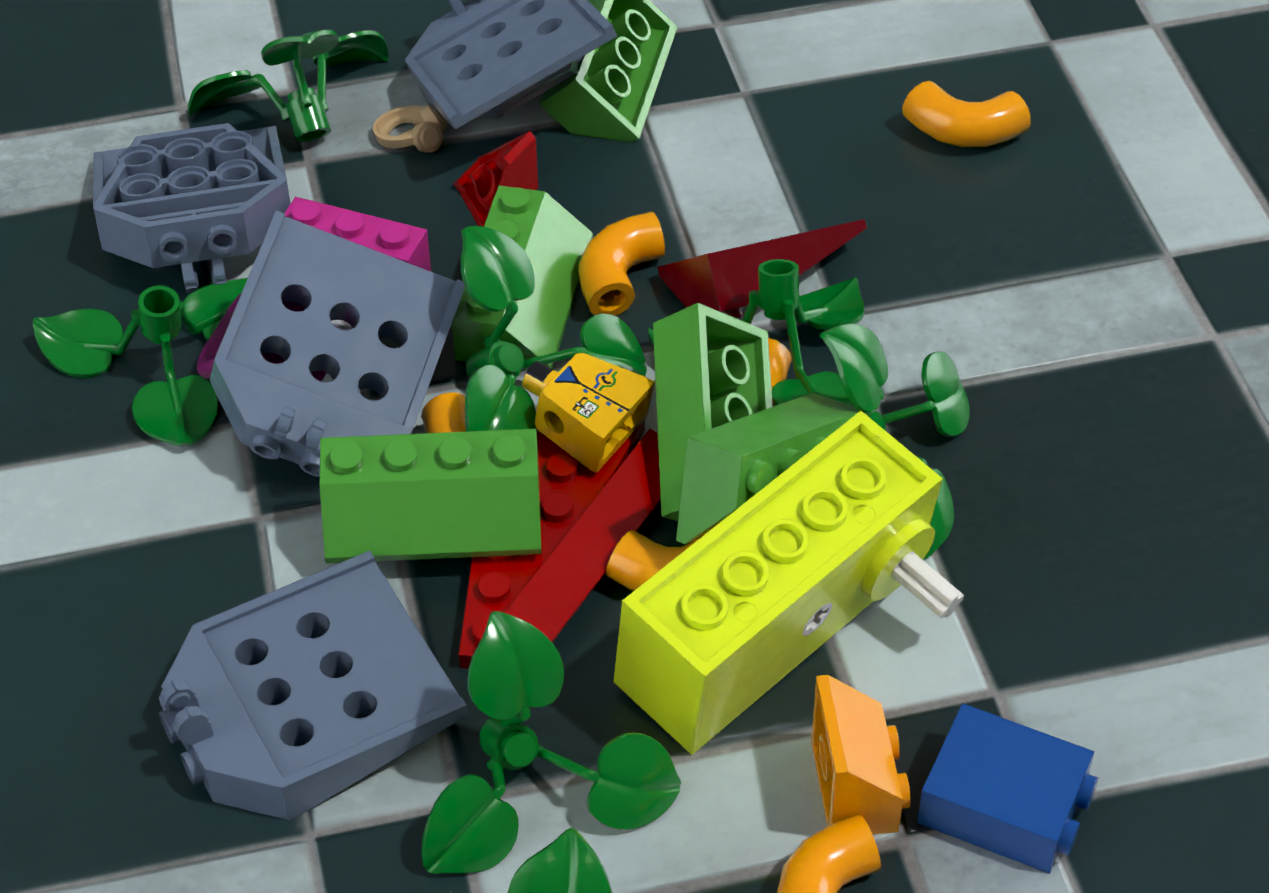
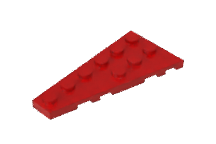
(564, 495)

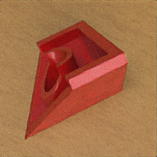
(507, 165)

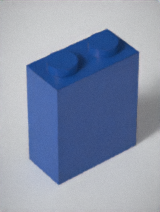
(1008, 788)

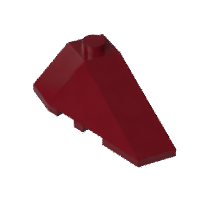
(727, 276)

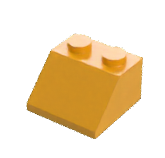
(856, 758)

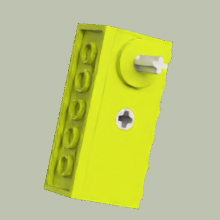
(780, 581)

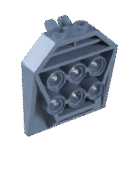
(502, 53)
(189, 196)
(281, 405)
(303, 674)

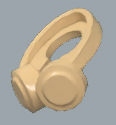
(425, 135)

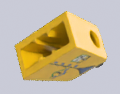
(588, 406)

